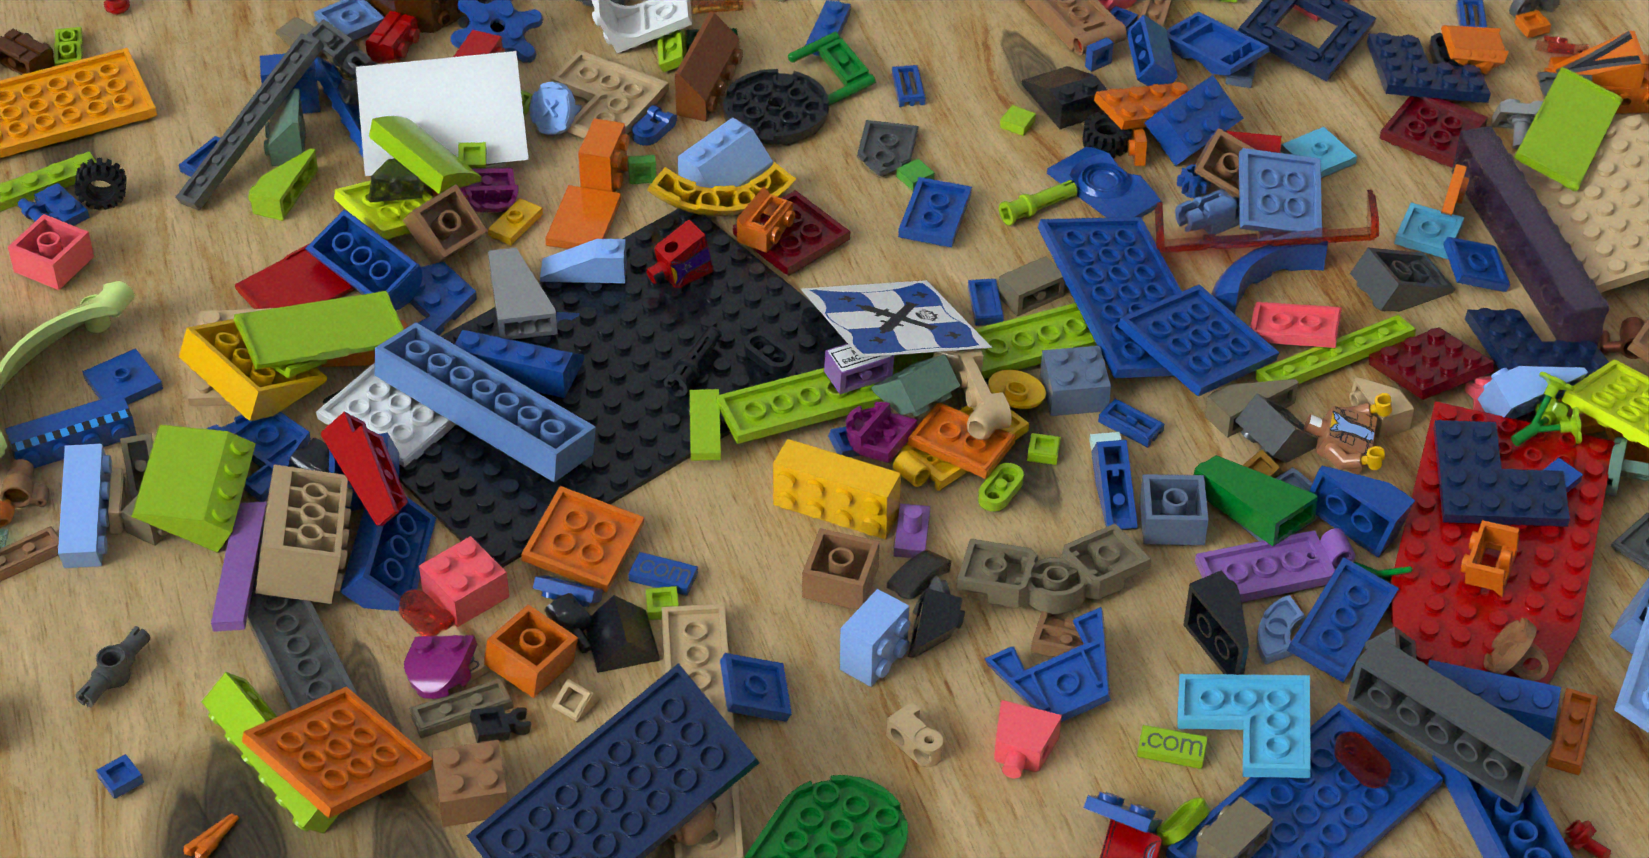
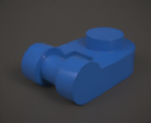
(647, 131)

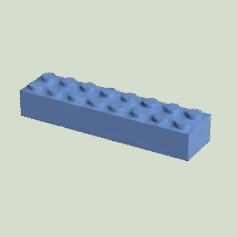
(485, 401)

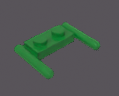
(841, 61)

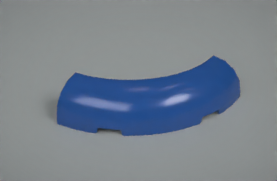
(1261, 263)

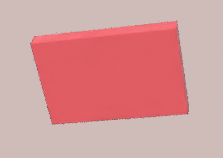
(1297, 324)

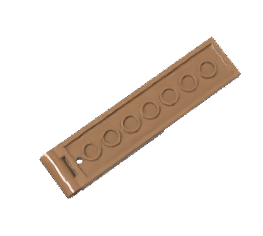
(1079, 22)

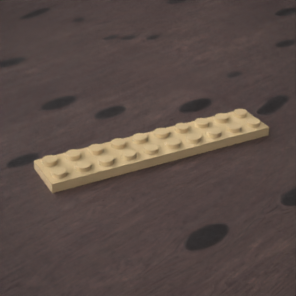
(697, 641)

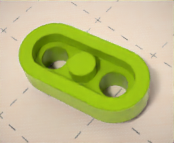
(1000, 487)

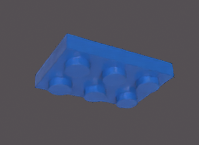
(935, 212)

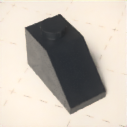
(935, 620)

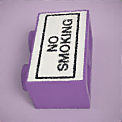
(851, 372)

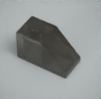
(394, 182)

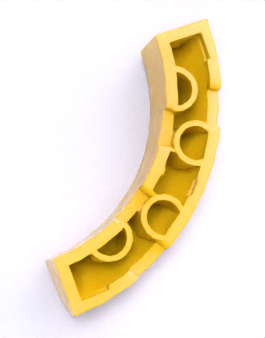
(719, 199)

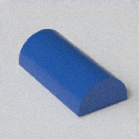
(366, 260)

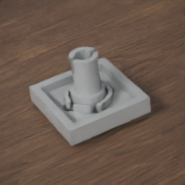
(1515, 116)

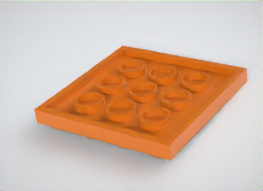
(337, 751)

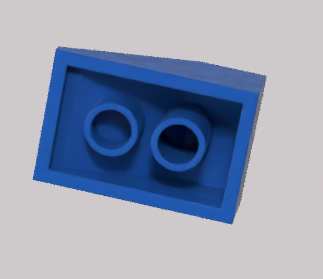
(1361, 506)

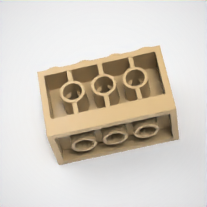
(304, 534)

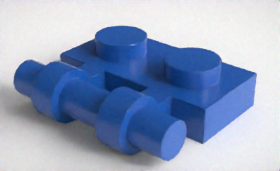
(56, 203)

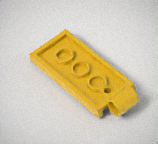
(919, 466)

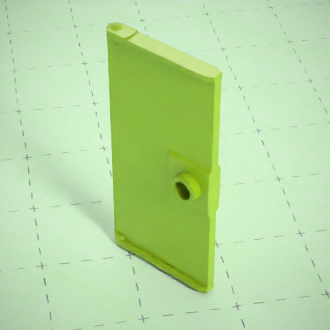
(1568, 128)
(318, 329)

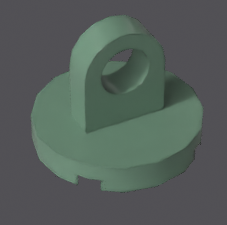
(1622, 467)

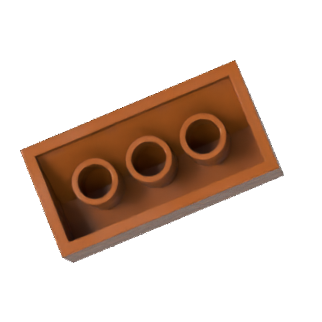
(706, 69)

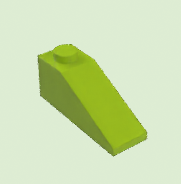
(281, 187)

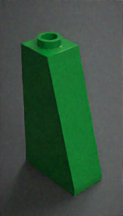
(1257, 500)

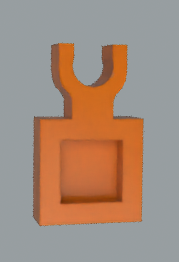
(1137, 146)

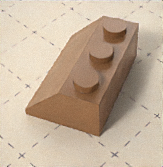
(1221, 161)

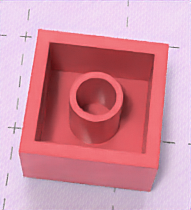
(51, 251)
(464, 580)

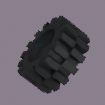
(1114, 142)
(100, 172)

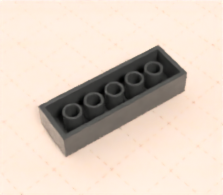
(1448, 721)

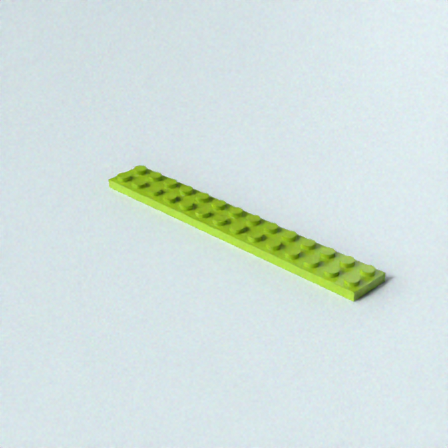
(814, 399)

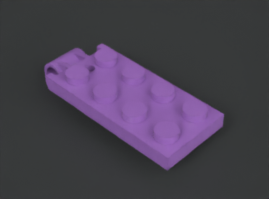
(1274, 570)

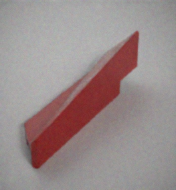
(366, 465)

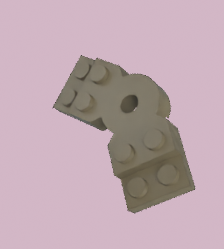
(1088, 569)

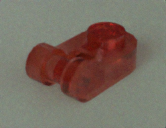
(417, 606)

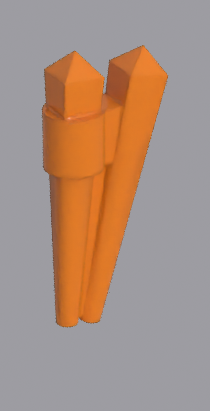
(208, 841)

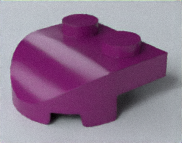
(494, 192)
(878, 432)
(439, 663)

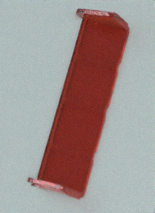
(1263, 238)

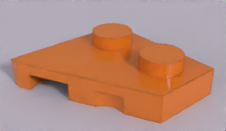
(1456, 190)

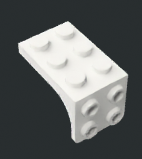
(636, 24)

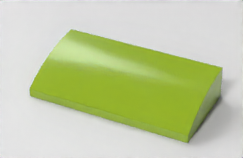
(421, 153)

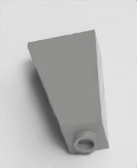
(518, 297)

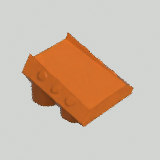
(1475, 46)

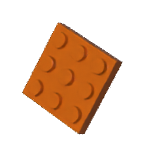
(583, 539)

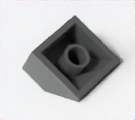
(1275, 429)

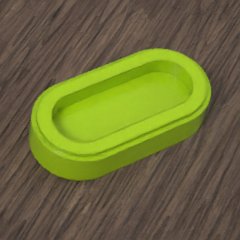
(1183, 821)

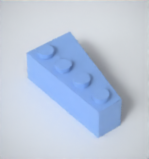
(84, 506)

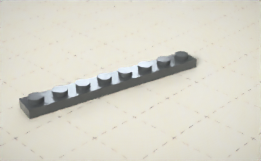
(249, 122)

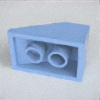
(1521, 389)

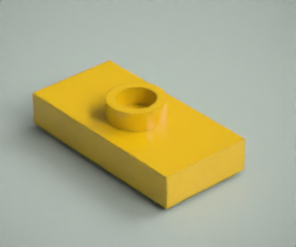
(515, 221)

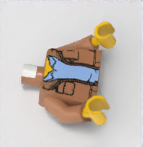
(1349, 433)

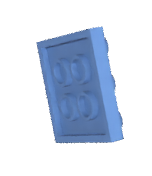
(1279, 191)

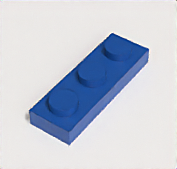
(831, 19)

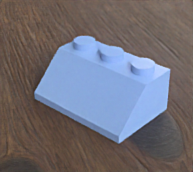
(725, 157)

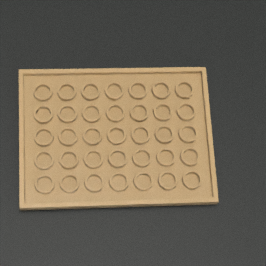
(1610, 210)

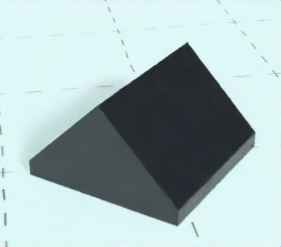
(621, 636)

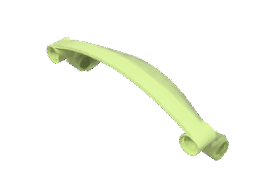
(93, 312)

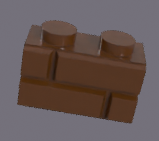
(24, 53)

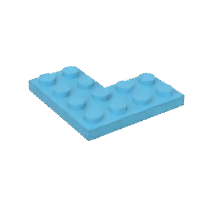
(1267, 709)

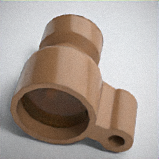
(20, 488)

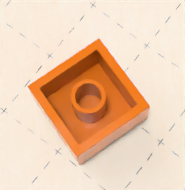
(604, 156)
(530, 651)

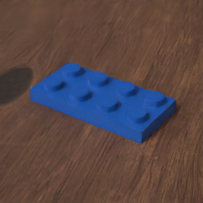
(1342, 619)

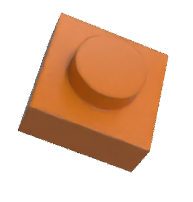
(1532, 23)

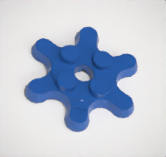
(500, 11)

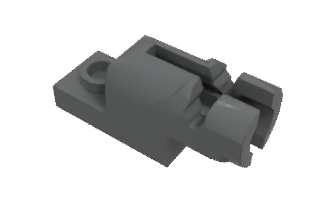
(340, 48)

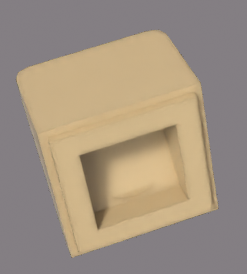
(574, 701)

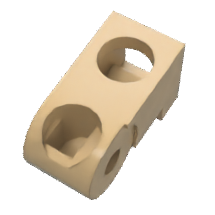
(914, 737)

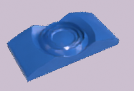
(1214, 44)
(1105, 184)

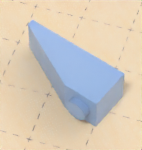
(588, 263)

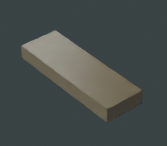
(456, 708)

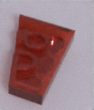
(1559, 45)

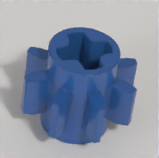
(1192, 183)

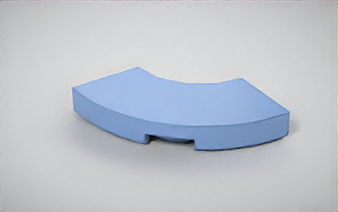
(1276, 628)

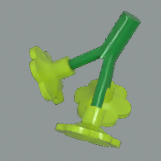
(1552, 414)

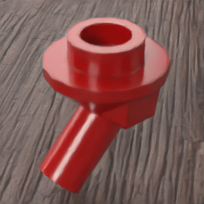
(1580, 836)

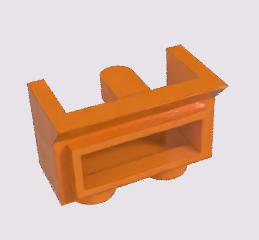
(764, 236)
(1494, 537)

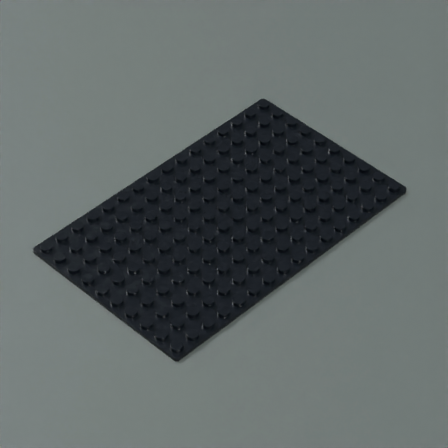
(629, 346)

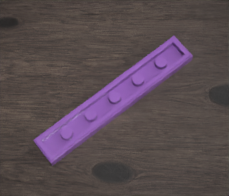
(239, 568)

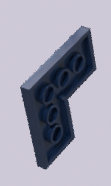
(1407, 72)
(1515, 343)
(1479, 490)

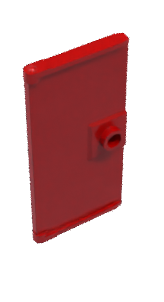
(291, 282)

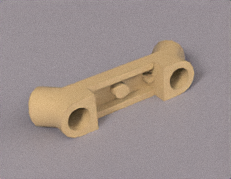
(990, 410)

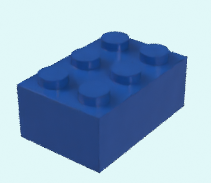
(1193, 119)

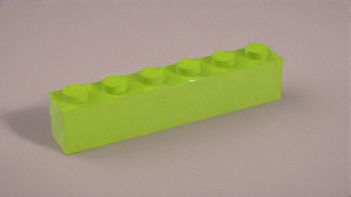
(238, 708)

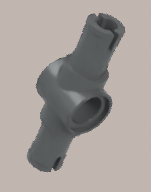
(113, 666)

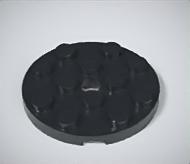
(799, 96)

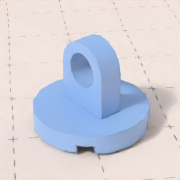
(553, 108)

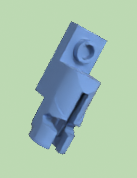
(1211, 212)

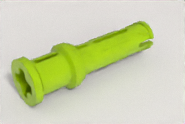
(1027, 204)

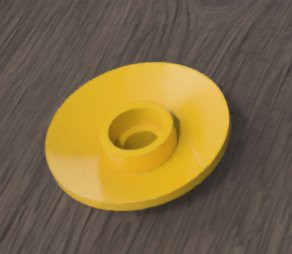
(1019, 388)

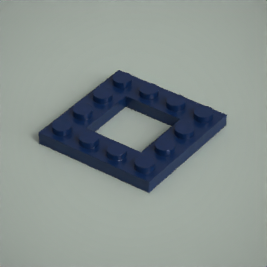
(1322, 61)

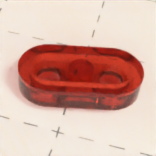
(1366, 763)

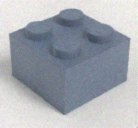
(1075, 380)
(1173, 509)

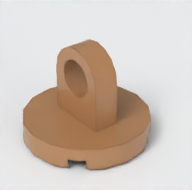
(1515, 646)

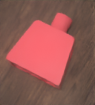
(1024, 737)

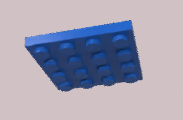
(1198, 340)

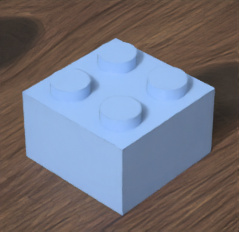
(874, 638)

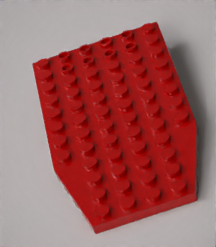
(1550, 571)

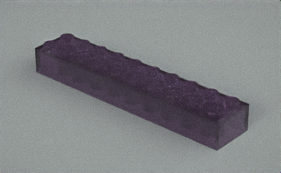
(1530, 239)

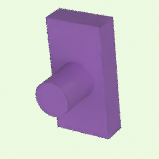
(911, 530)

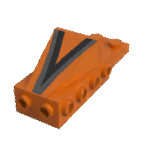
(1616, 67)

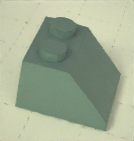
(286, 130)
(918, 386)

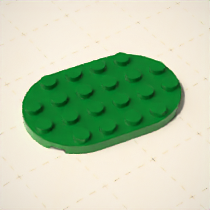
(835, 821)

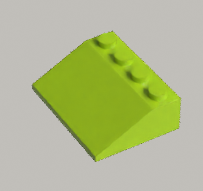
(194, 483)

